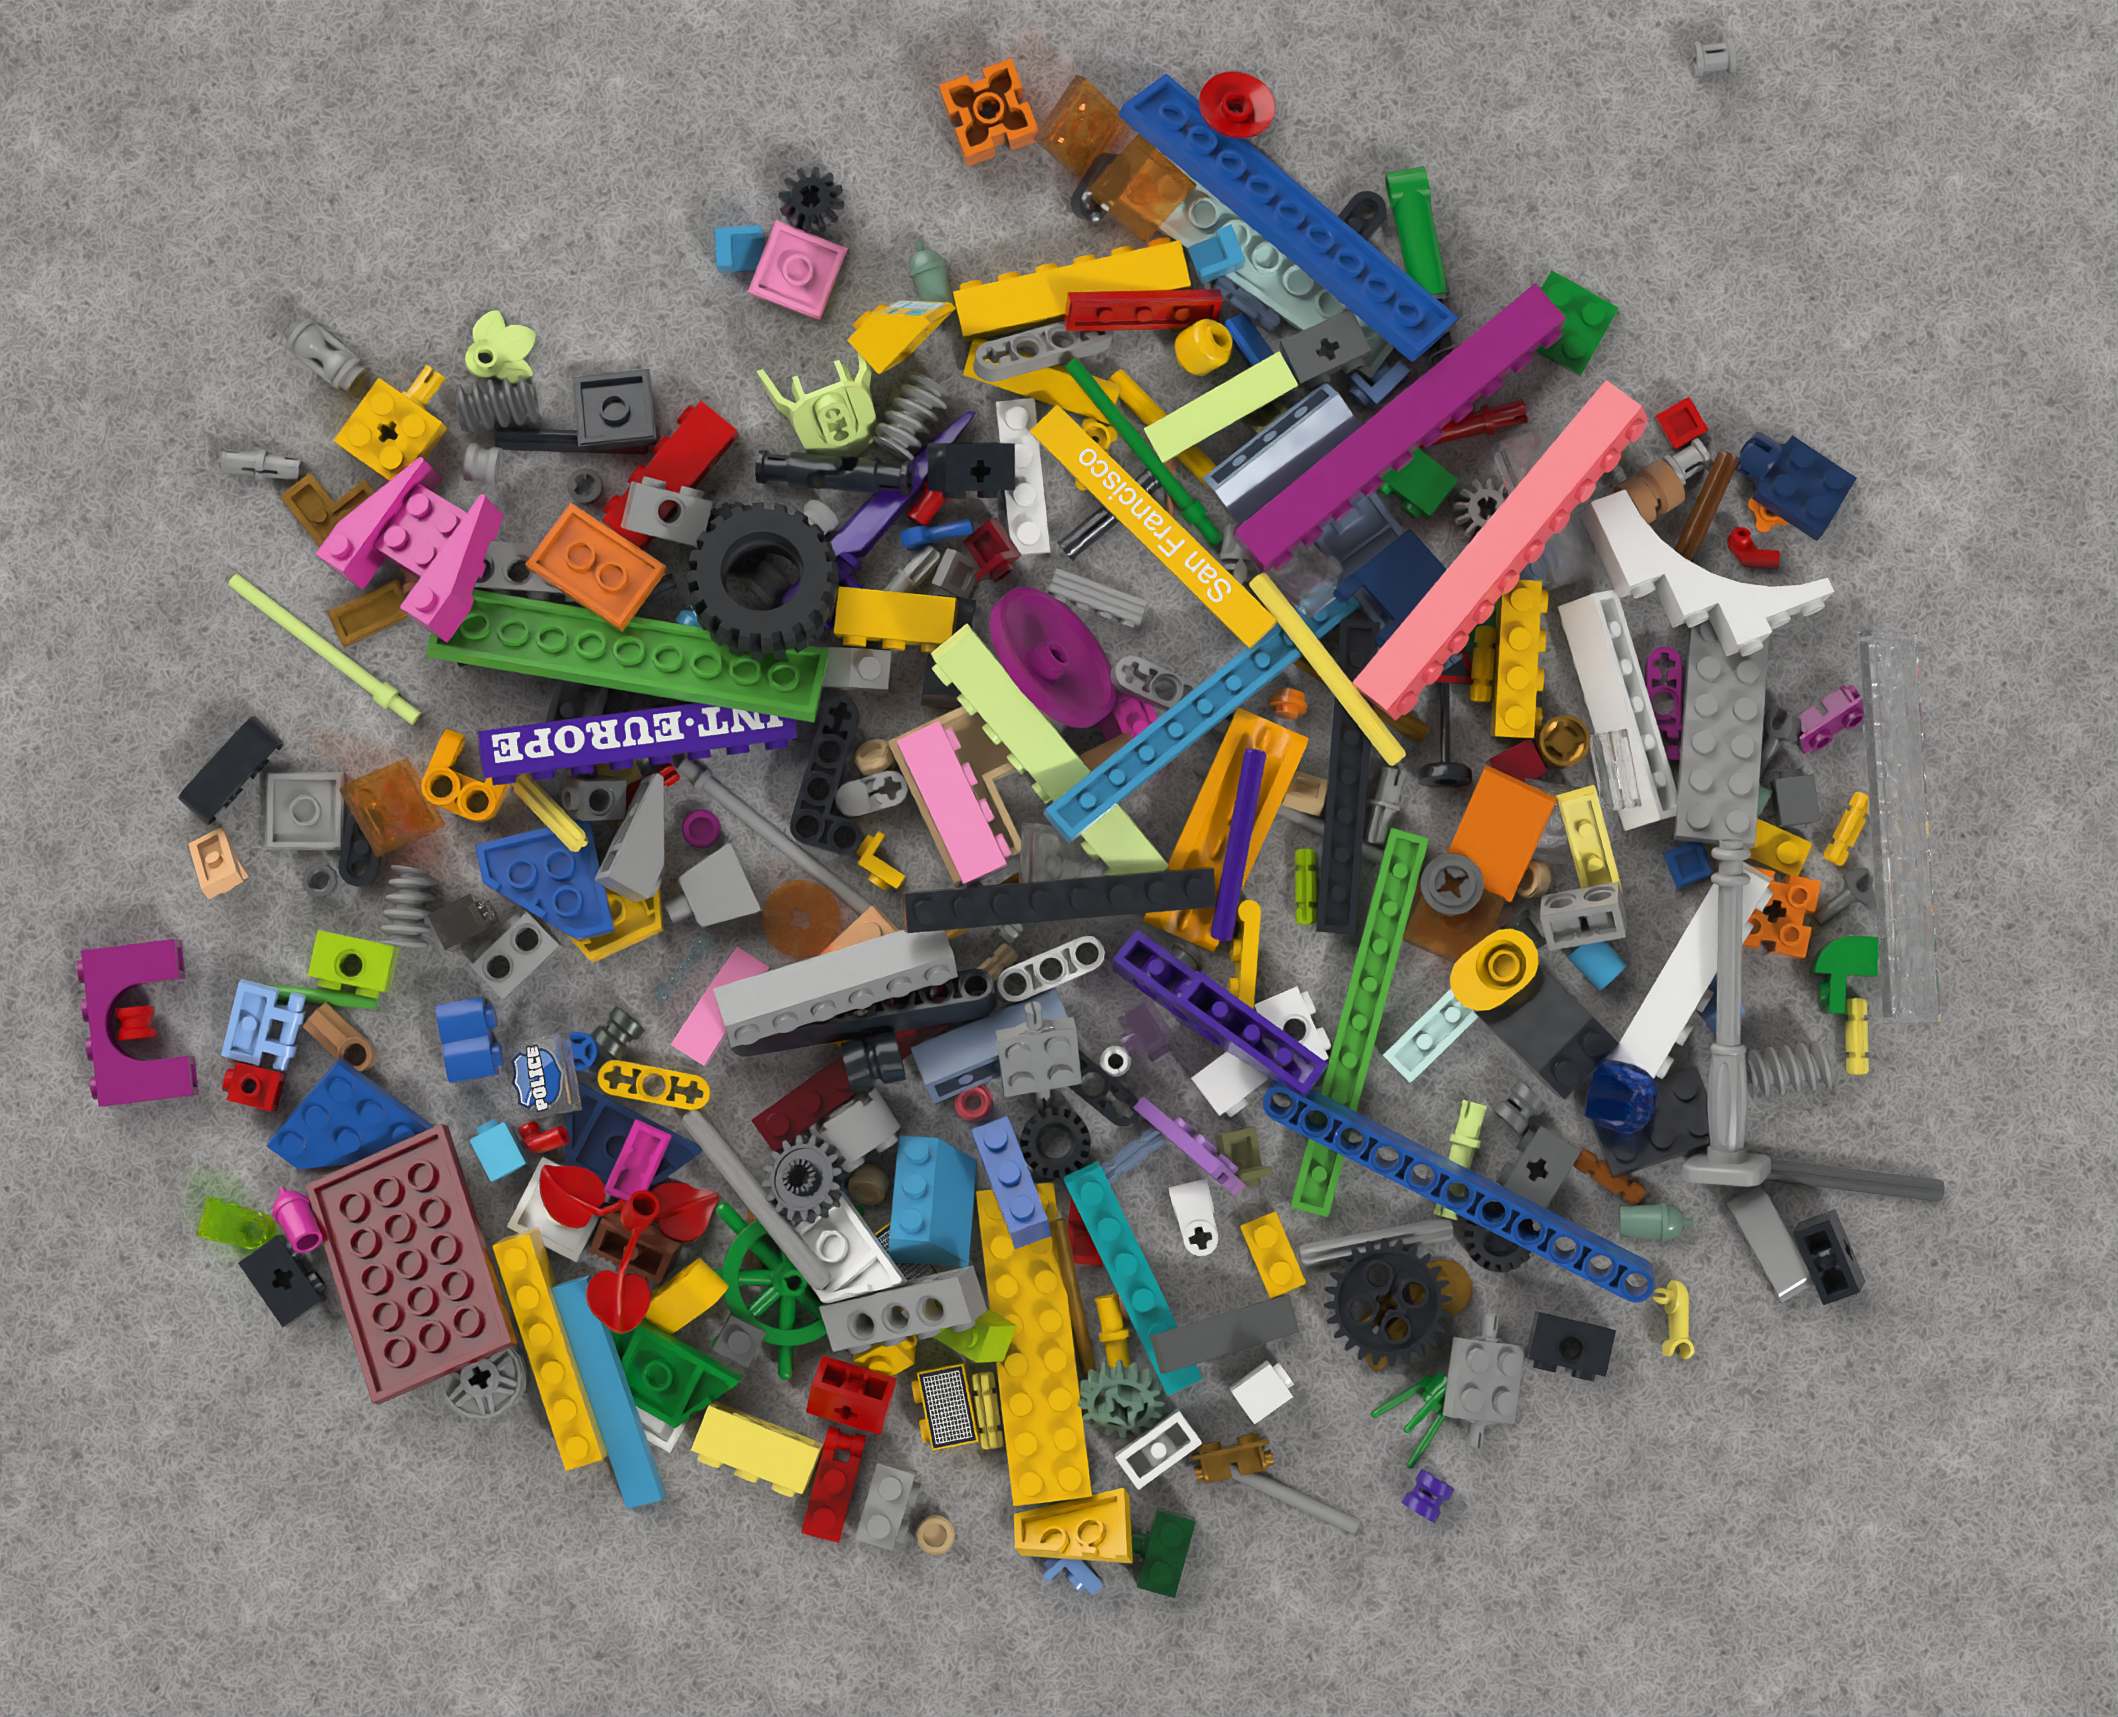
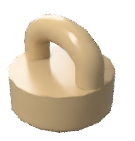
(874, 757)
(1536, 879)
(868, 1184)

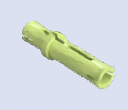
(1463, 1147)

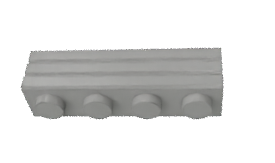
(1098, 597)

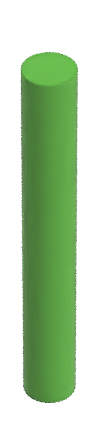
(333, 997)

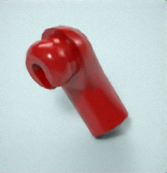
(1748, 554)
(542, 1142)

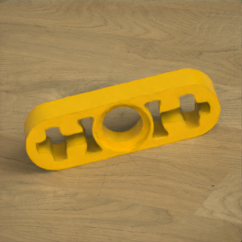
(680, 1099)

